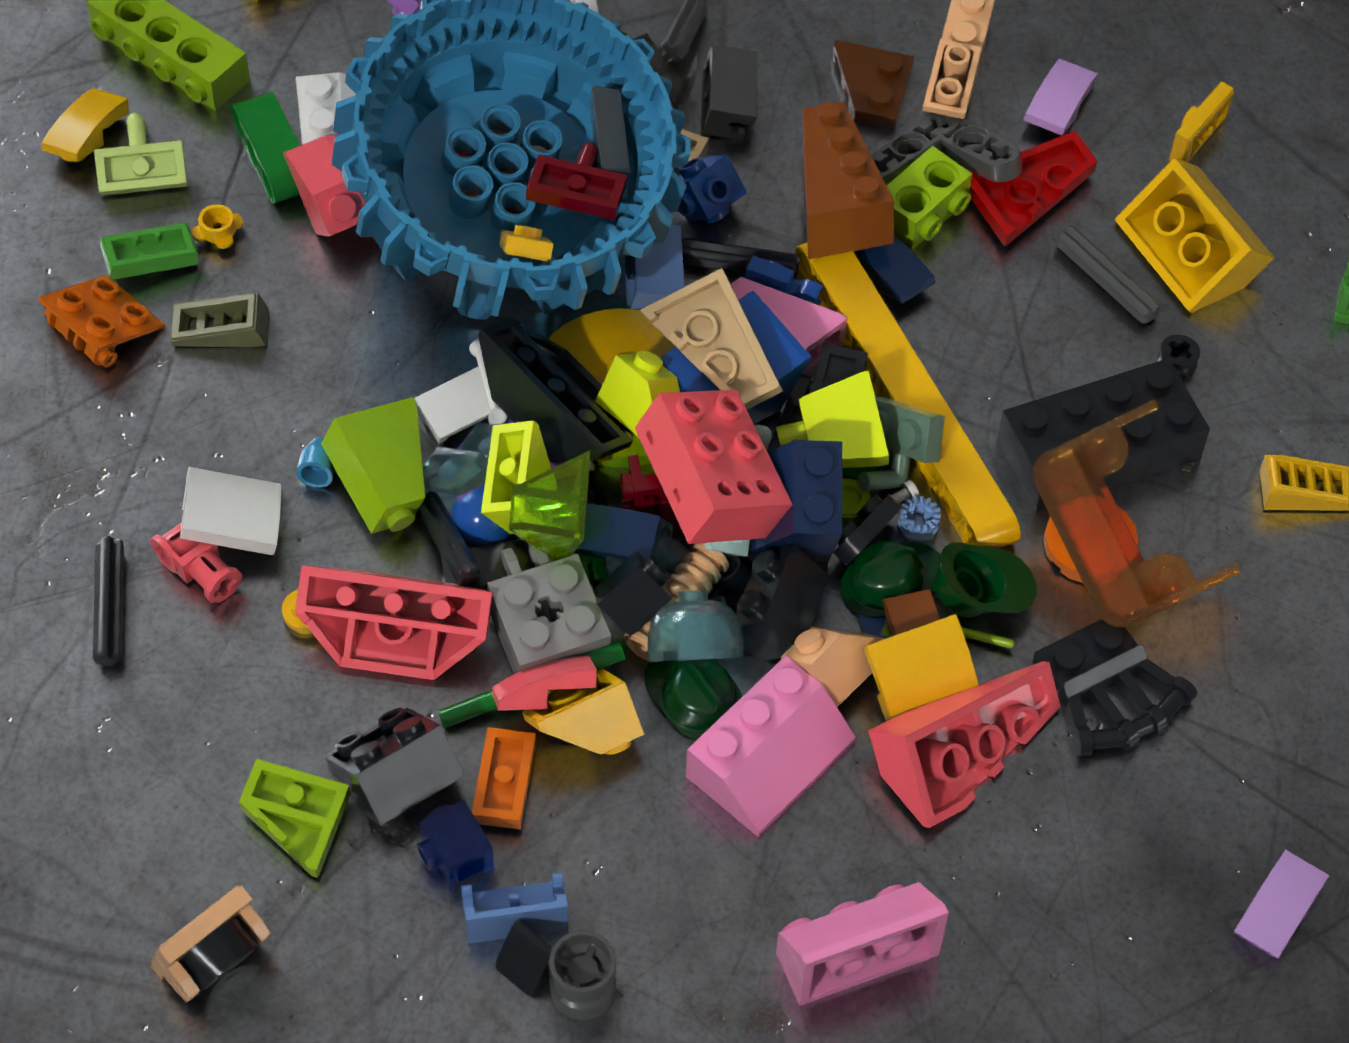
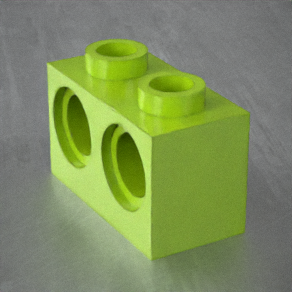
(927, 196)

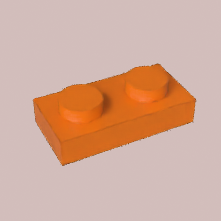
(504, 778)

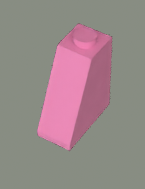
(805, 320)

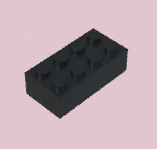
(1155, 441)

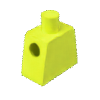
(844, 414)

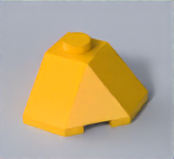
(591, 718)

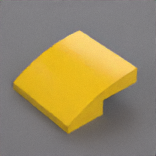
(921, 666)

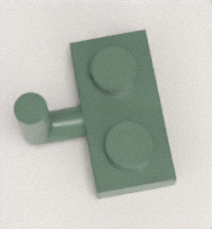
(908, 434)

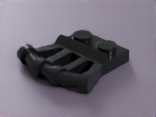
(1104, 657)

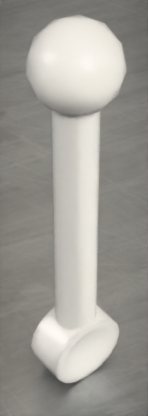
(496, 415)

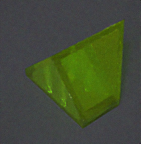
(552, 508)

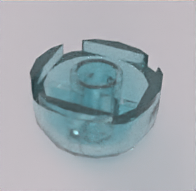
(695, 630)

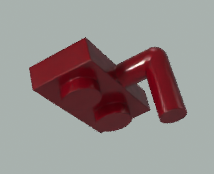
(577, 185)

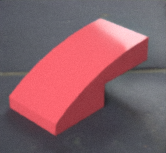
(530, 686)

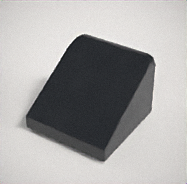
(524, 959)

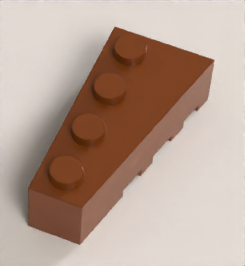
(843, 187)

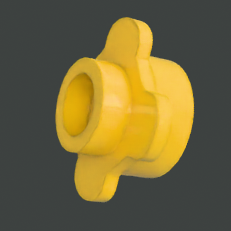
(214, 217)

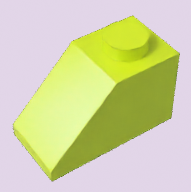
(633, 386)
(514, 457)

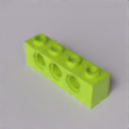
(173, 47)

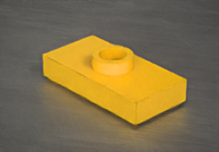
(1202, 122)
(526, 243)

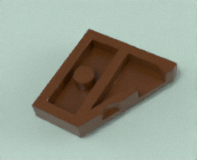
(873, 82)

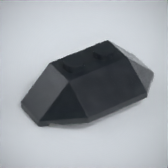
(547, 384)

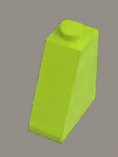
(380, 462)

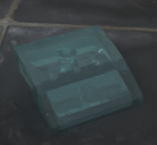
(460, 468)

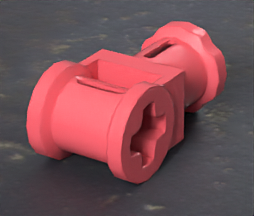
(197, 562)

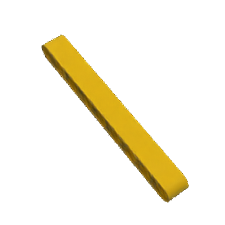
(896, 372)

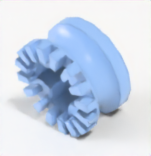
(931, 516)

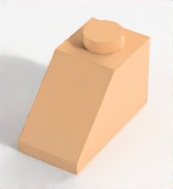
(833, 658)

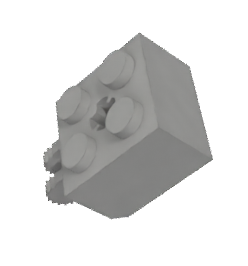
(547, 592)

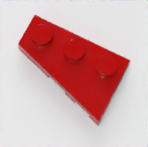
(1046, 178)

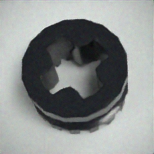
(1177, 344)

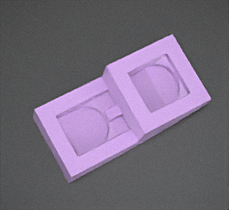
(1060, 97)
(1281, 904)

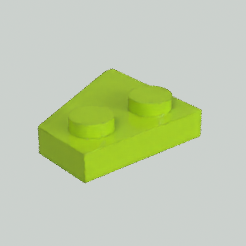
(295, 810)

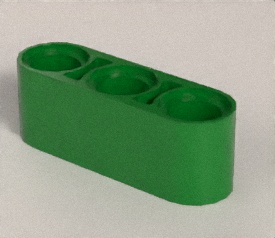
(266, 137)

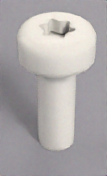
(909, 491)

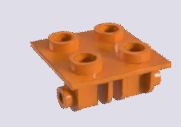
(98, 317)

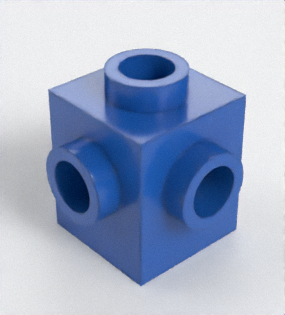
(710, 188)

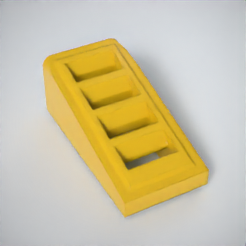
(1292, 497)

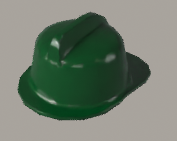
(887, 571)
(982, 580)
(691, 692)

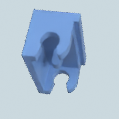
(656, 273)
(494, 911)

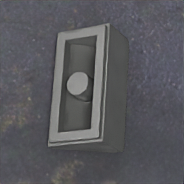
(609, 130)

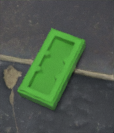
(149, 251)

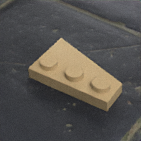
(716, 337)

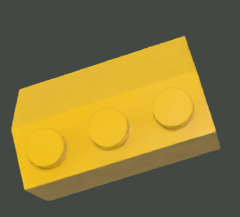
(1193, 236)

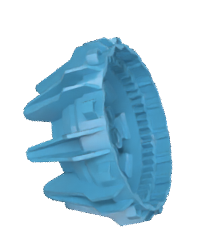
(517, 69)

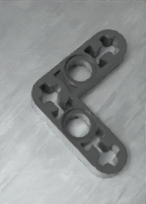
(993, 159)

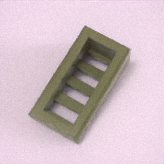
(238, 334)

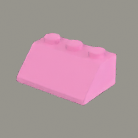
(769, 746)
(861, 941)

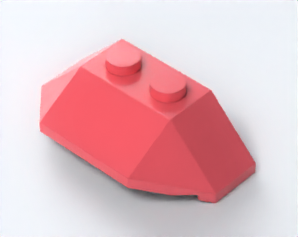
(392, 620)

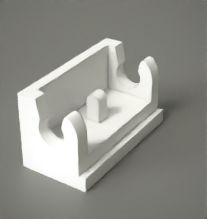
(452, 407)

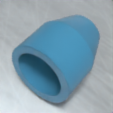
(315, 466)

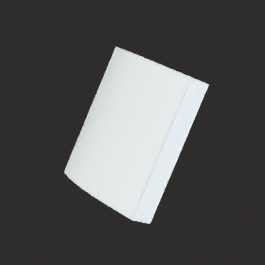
(231, 511)

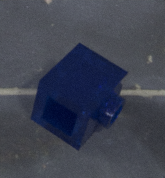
(455, 845)

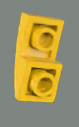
(82, 125)

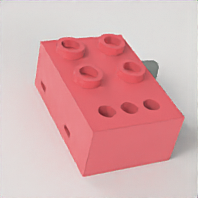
(713, 465)

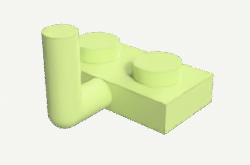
(140, 164)

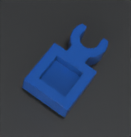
(782, 279)

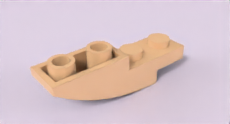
(958, 58)

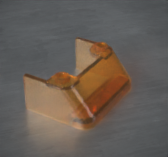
(1097, 537)

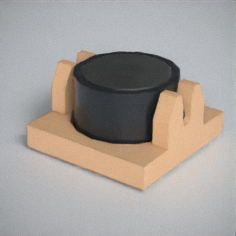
(210, 944)

